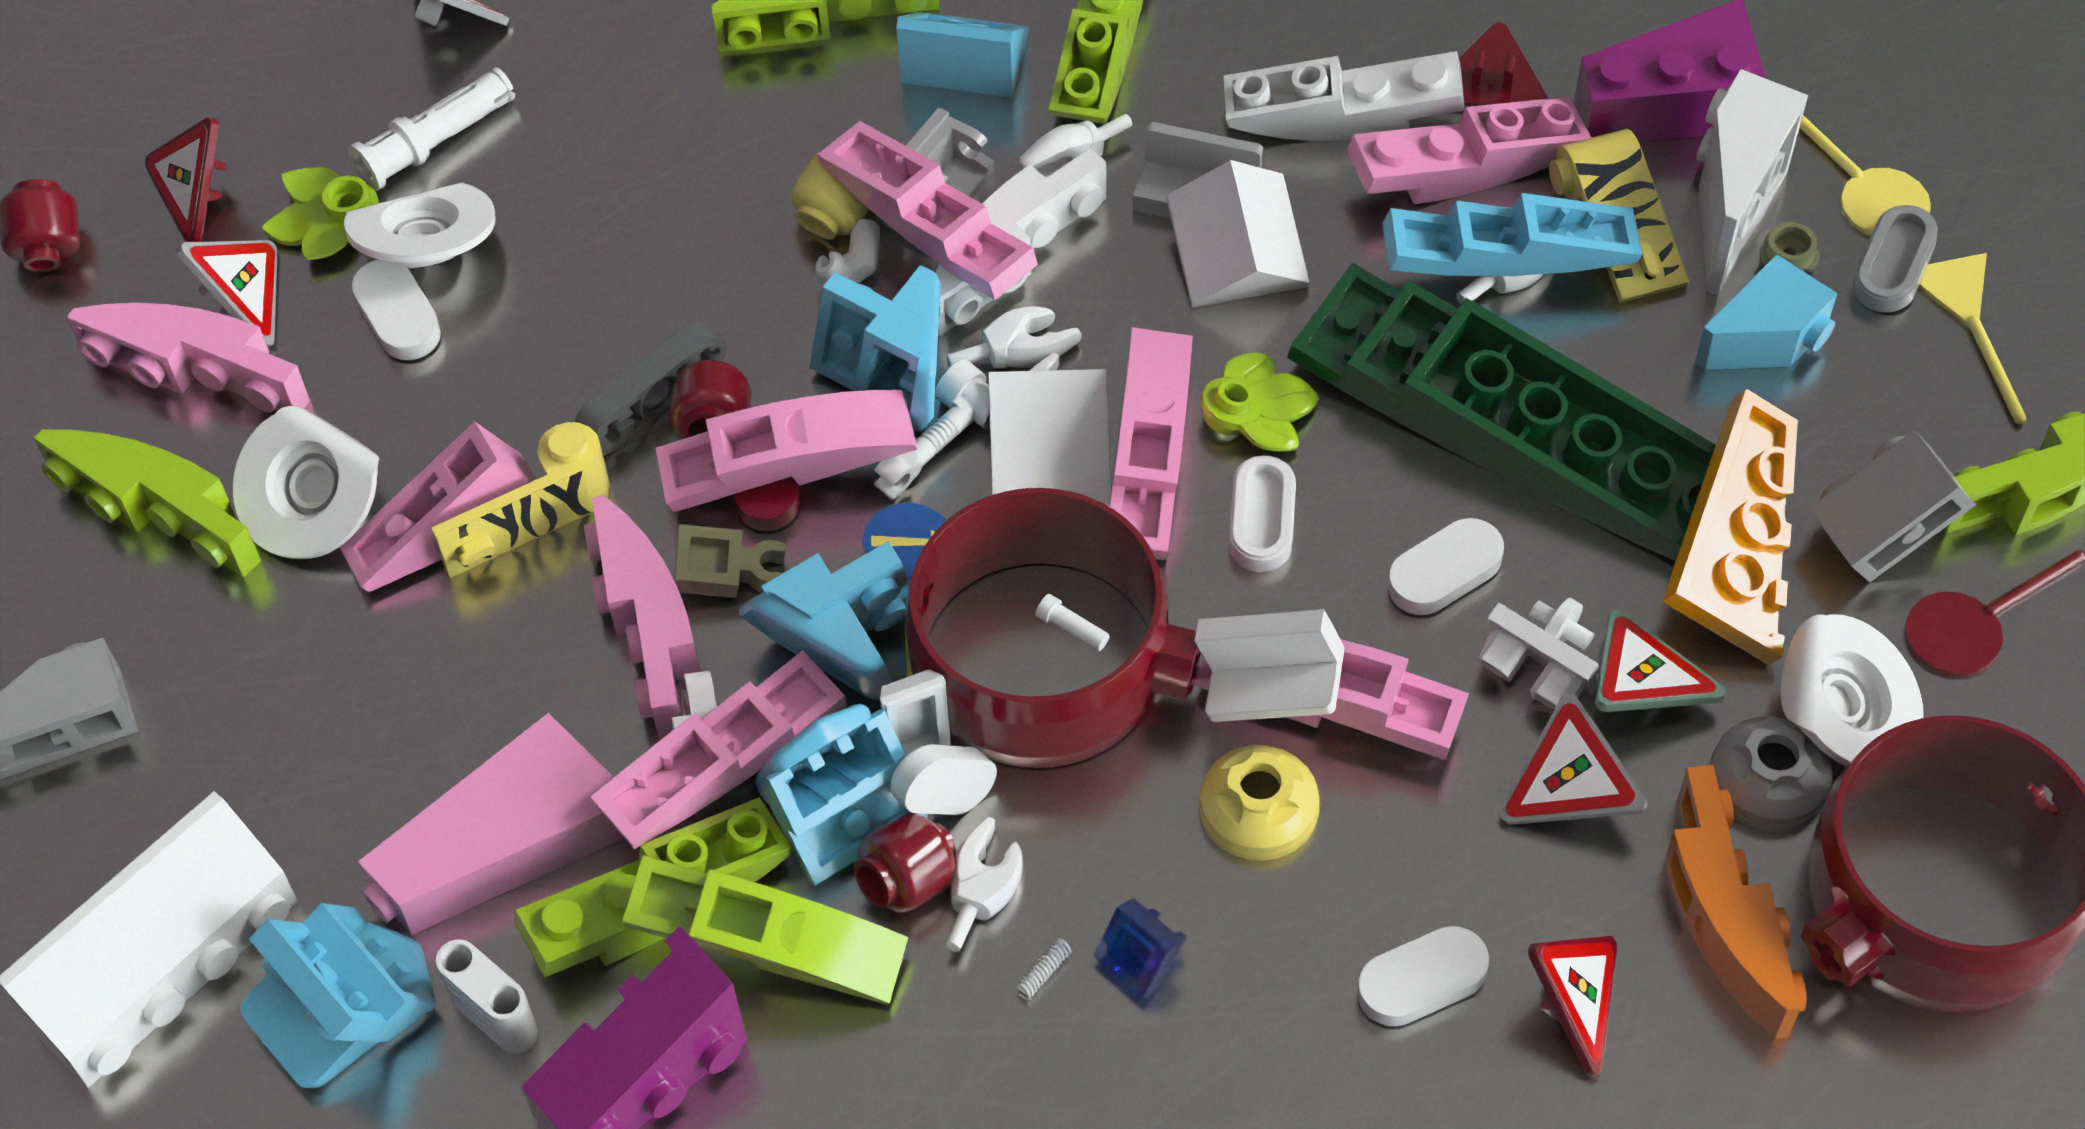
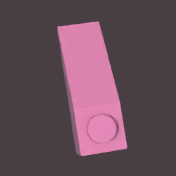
(459, 479)

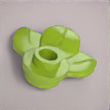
(318, 210)
(1257, 402)

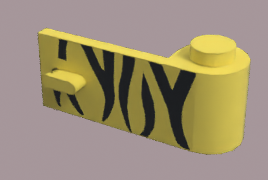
(1615, 173)
(571, 478)

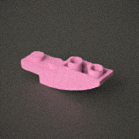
(1478, 153)
(181, 343)
(1151, 433)
(785, 439)
(643, 607)
(1387, 701)

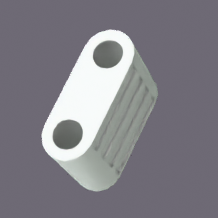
(487, 996)

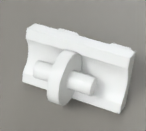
(1516, 638)

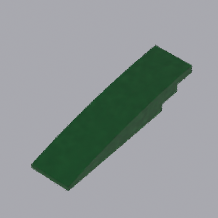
(1508, 406)

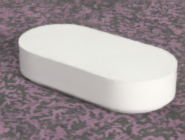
(396, 309)
(1262, 514)
(1445, 566)
(943, 779)
(1423, 976)

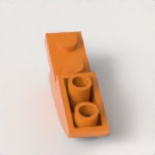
(1729, 920)

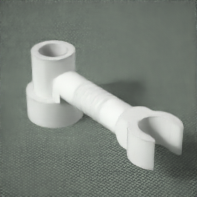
(968, 400)

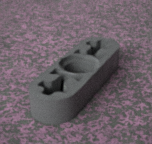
(647, 386)

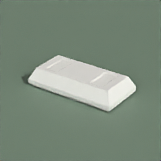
(918, 710)

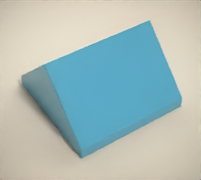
(960, 53)

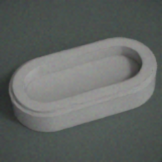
(1895, 258)

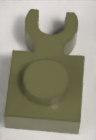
(715, 561)

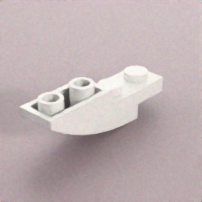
(1328, 104)
(1033, 212)

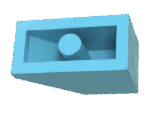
(1769, 321)

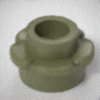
(1794, 240)

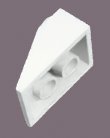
(1743, 165)

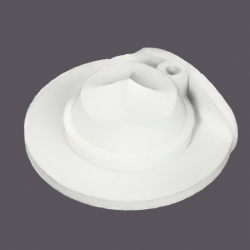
(422, 226)
(303, 484)
(1846, 685)

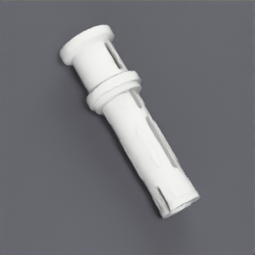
(411, 139)

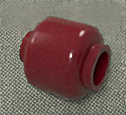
(39, 224)
(705, 392)
(905, 863)

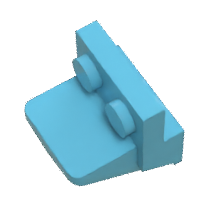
(881, 342)
(833, 613)
(833, 787)
(333, 990)

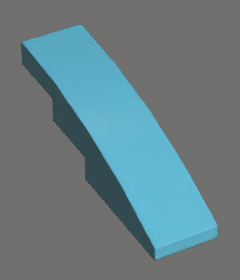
(1528, 239)

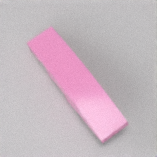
(926, 211)
(716, 752)

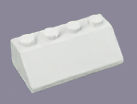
(148, 941)

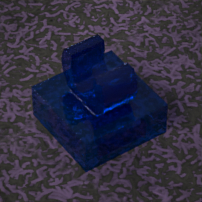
(1139, 947)

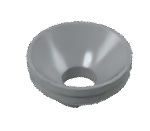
(1765, 796)

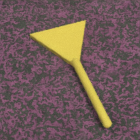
(1959, 290)

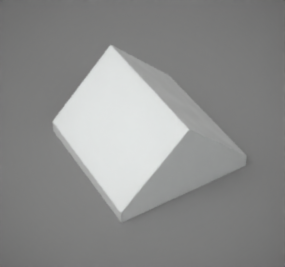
(1236, 235)

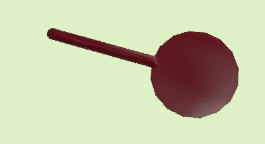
(1962, 634)

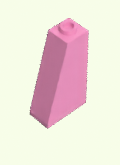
(492, 831)

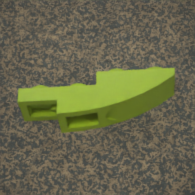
(782, 22)
(1094, 59)
(149, 484)
(2031, 484)
(590, 915)
(767, 928)

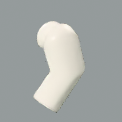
(859, 261)

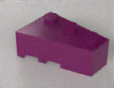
(1667, 76)
(646, 1050)

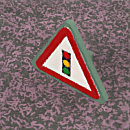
(1647, 672)

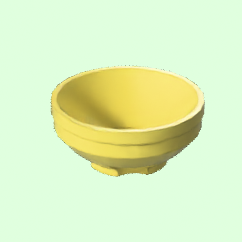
(1259, 826)

